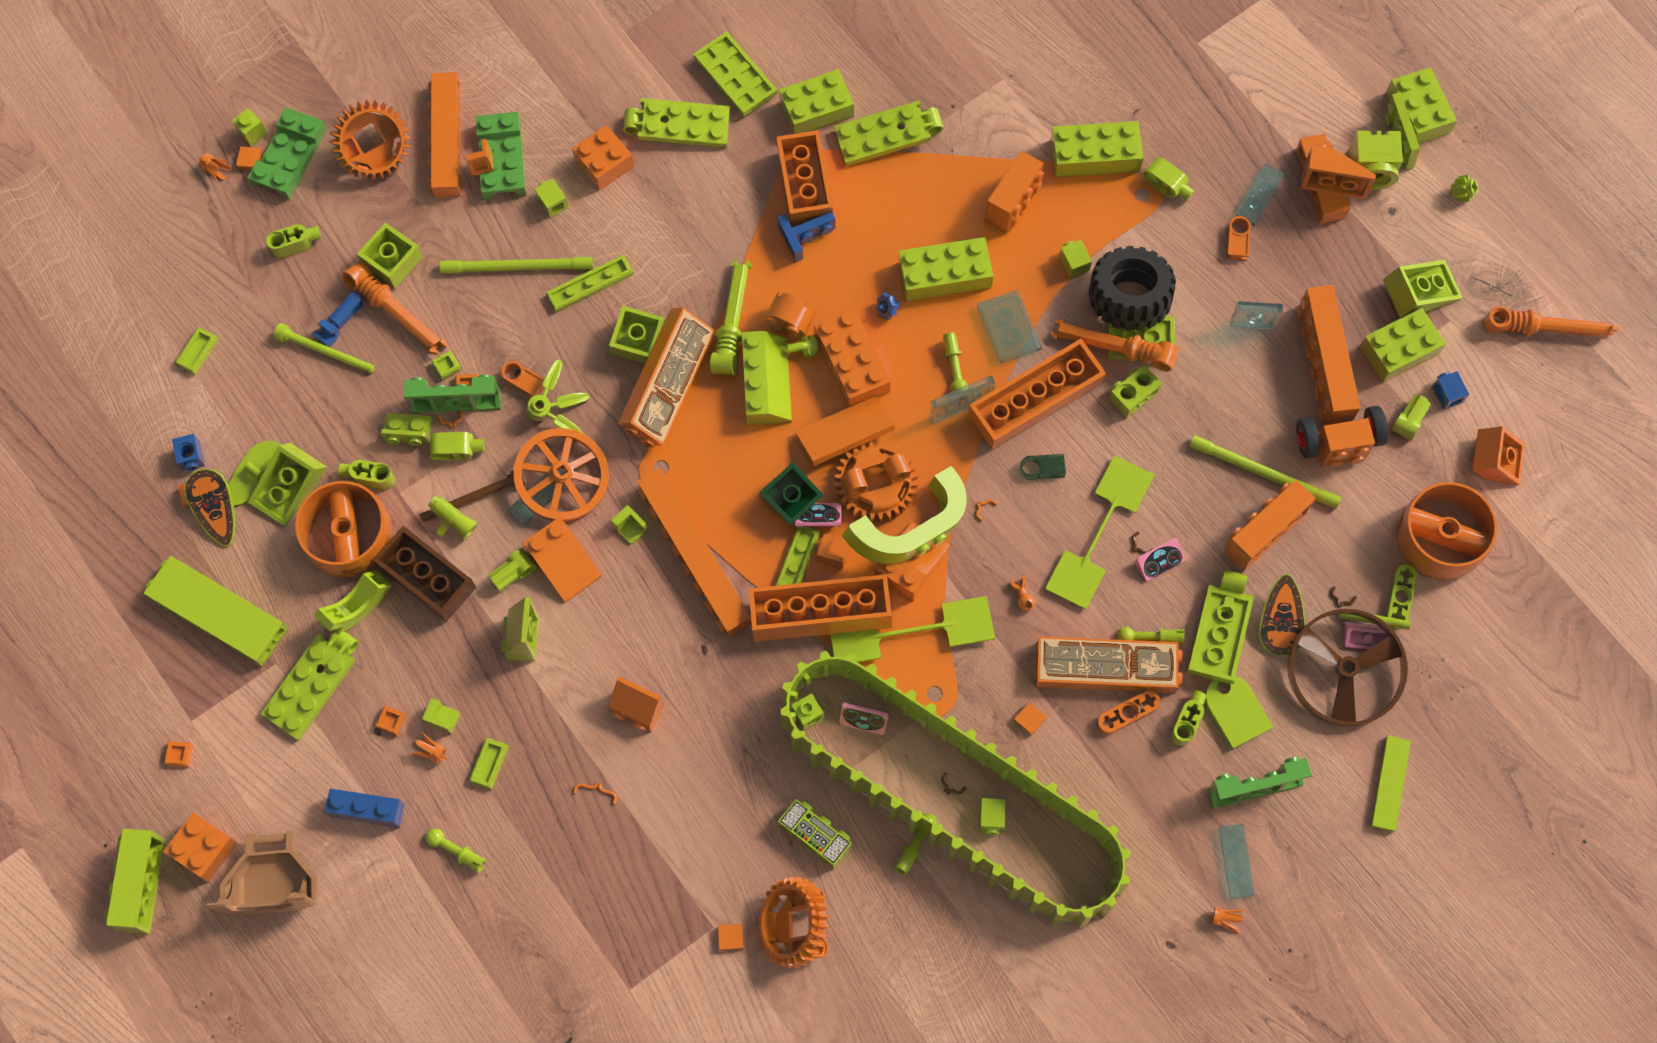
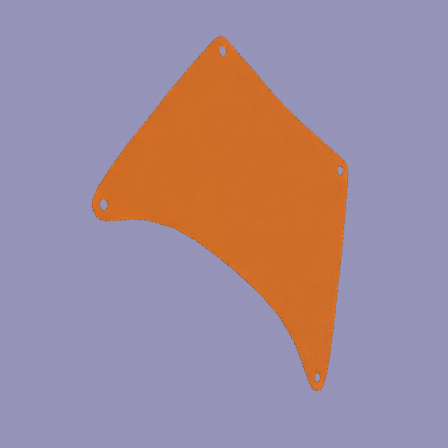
(879, 210)

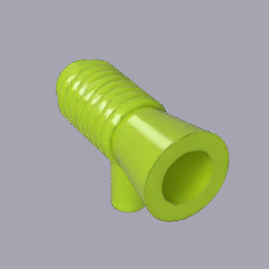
(451, 517)

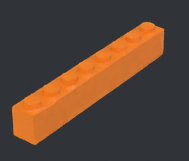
(694, 552)

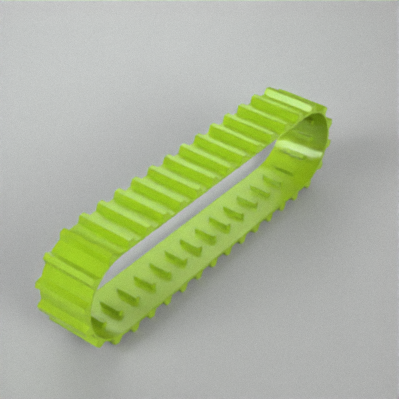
(985, 755)

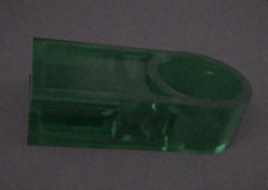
(1049, 466)

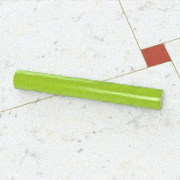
(1392, 622)

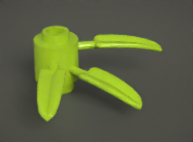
(562, 401)

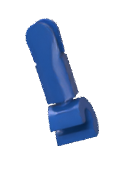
(330, 329)

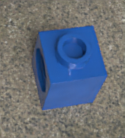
(1450, 389)
(182, 446)

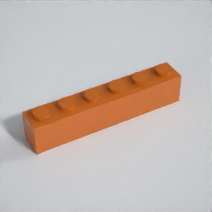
(445, 135)

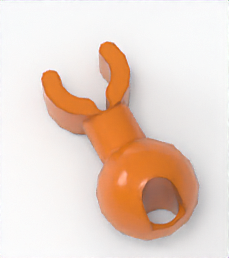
(1025, 599)

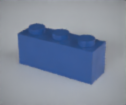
(364, 808)

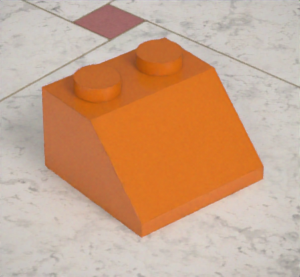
(1498, 455)
(635, 705)

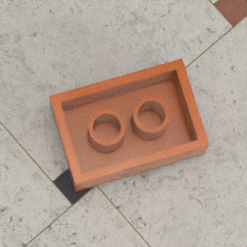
(1014, 192)

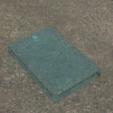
(1009, 326)
(959, 400)

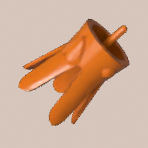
(211, 164)
(436, 750)
(1221, 915)

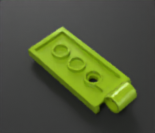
(687, 122)
(879, 135)
(1220, 639)
(306, 690)

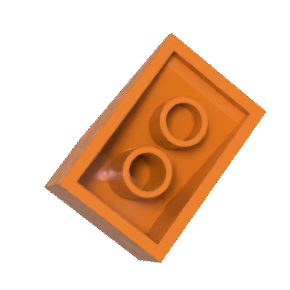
(1335, 173)
(562, 559)
(913, 573)

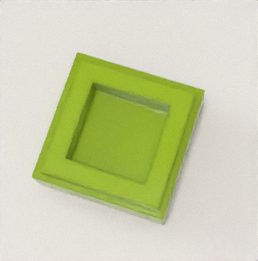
(446, 365)

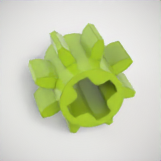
(1464, 188)

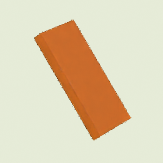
(845, 430)

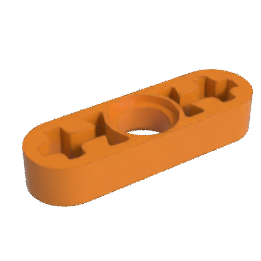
(1110, 714)

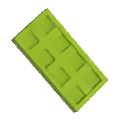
(735, 74)

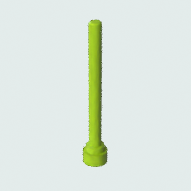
(284, 333)

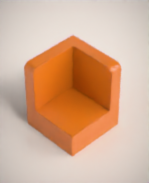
(481, 161)
(832, 553)

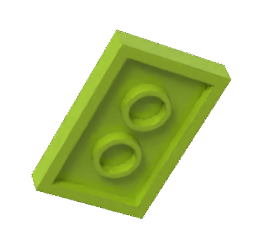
(1399, 120)
(1161, 332)

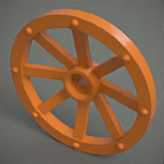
(555, 477)

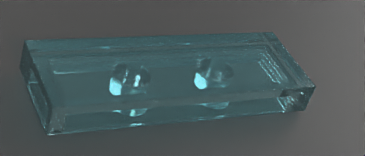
(1260, 194)
(542, 498)
(1236, 861)

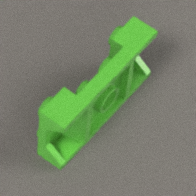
(505, 142)
(288, 152)
(482, 395)
(1228, 789)

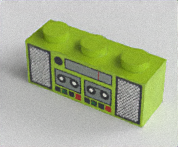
(815, 833)

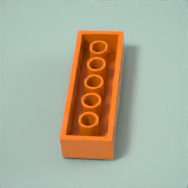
(1328, 355)
(1036, 393)
(820, 608)

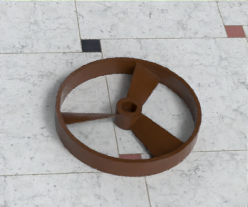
(1347, 667)

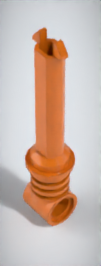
(360, 278)
(1530, 322)
(1160, 355)

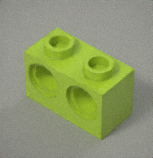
(1138, 393)

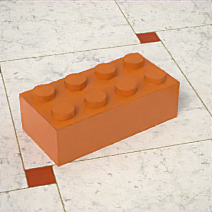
(804, 176)
(851, 357)
(1269, 524)

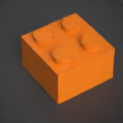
(603, 157)
(200, 847)

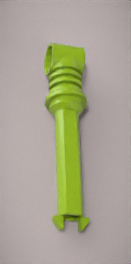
(724, 359)

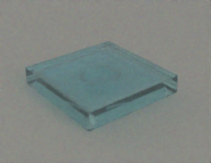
(1256, 315)

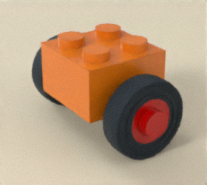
(1343, 441)

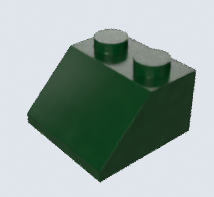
(790, 494)

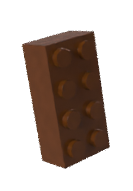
(424, 573)

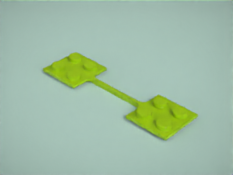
(1077, 576)
(964, 622)

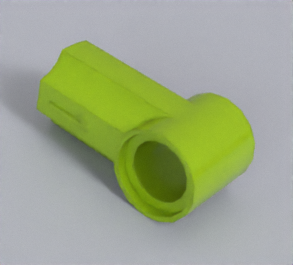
(1410, 419)
(517, 566)

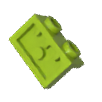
(407, 428)

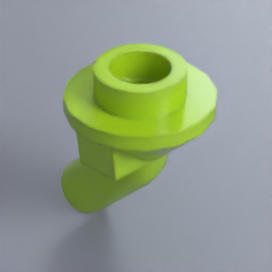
(808, 345)

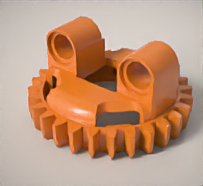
(381, 156)
(883, 500)
(778, 926)

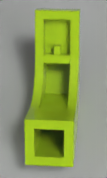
(356, 605)

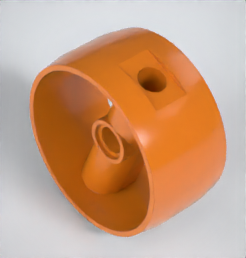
(341, 498)
(1462, 538)

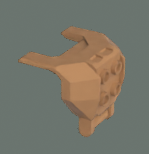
(267, 880)

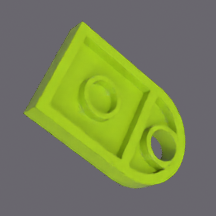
(1237, 712)

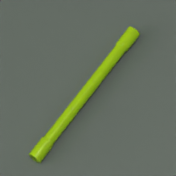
(459, 266)
(1208, 448)

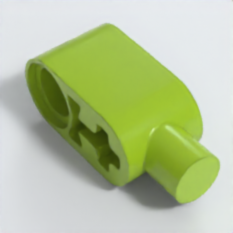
(1168, 179)
(296, 243)
(454, 446)
(371, 469)
(1196, 703)

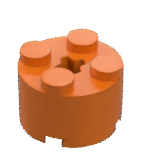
(790, 315)

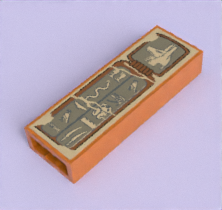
(666, 377)
(1108, 664)

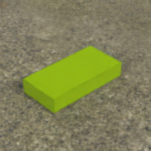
(196, 351)
(488, 763)

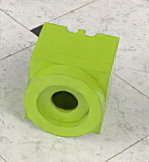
(1379, 155)

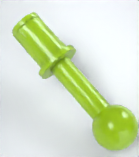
(952, 353)
(1127, 633)
(435, 838)
(910, 853)

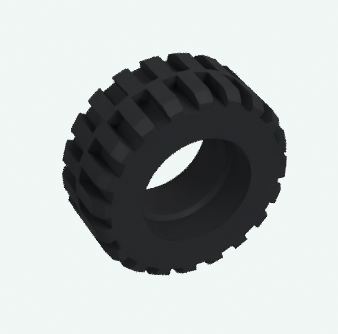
(1132, 266)

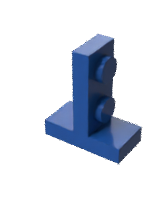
(804, 232)

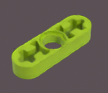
(1398, 580)

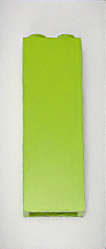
(215, 610)

